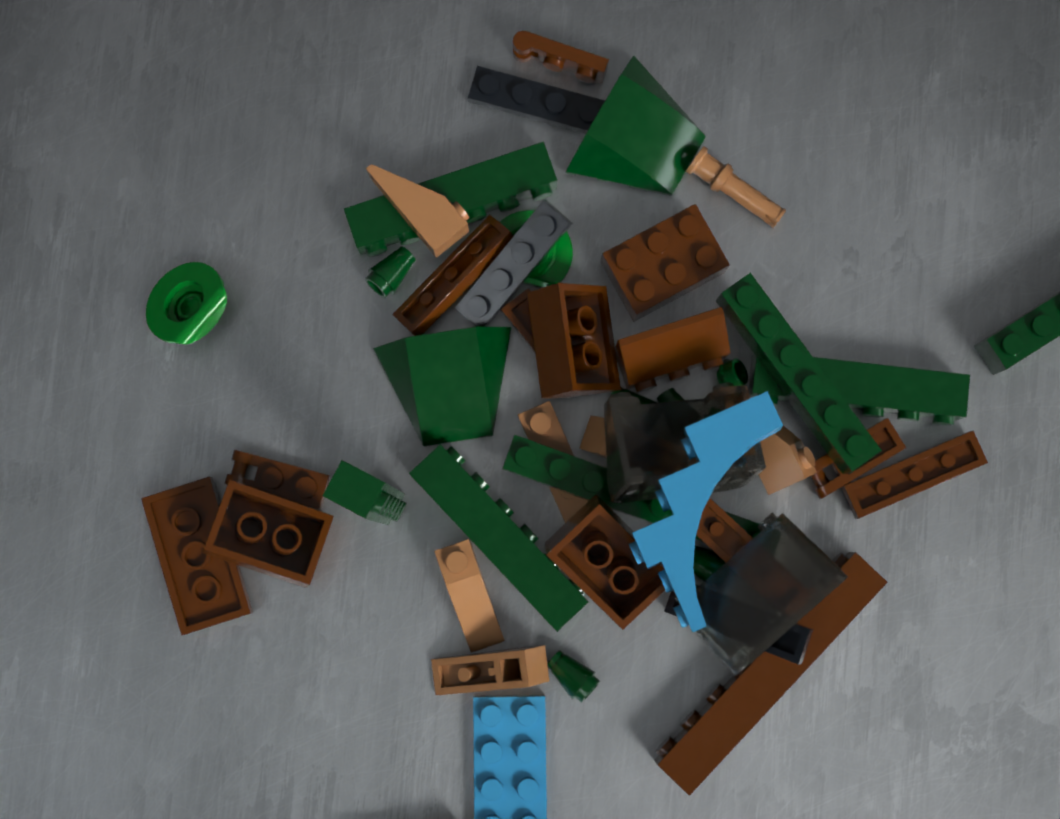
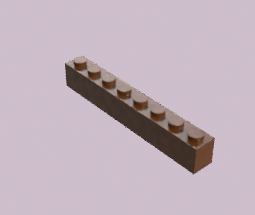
(750, 694)

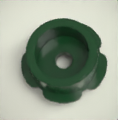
(733, 372)

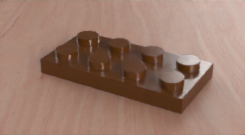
(200, 586)

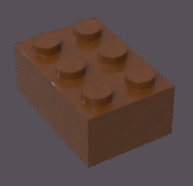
(664, 262)
(268, 534)
(598, 559)

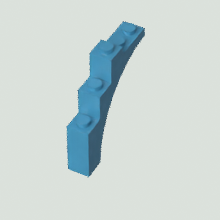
(716, 446)

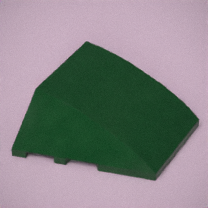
(638, 136)
(448, 381)

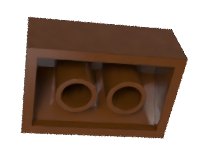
(573, 340)
(673, 350)

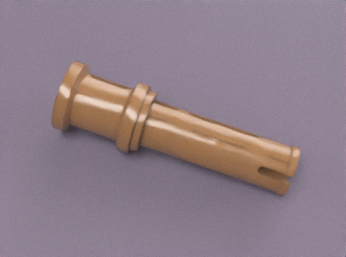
(721, 178)

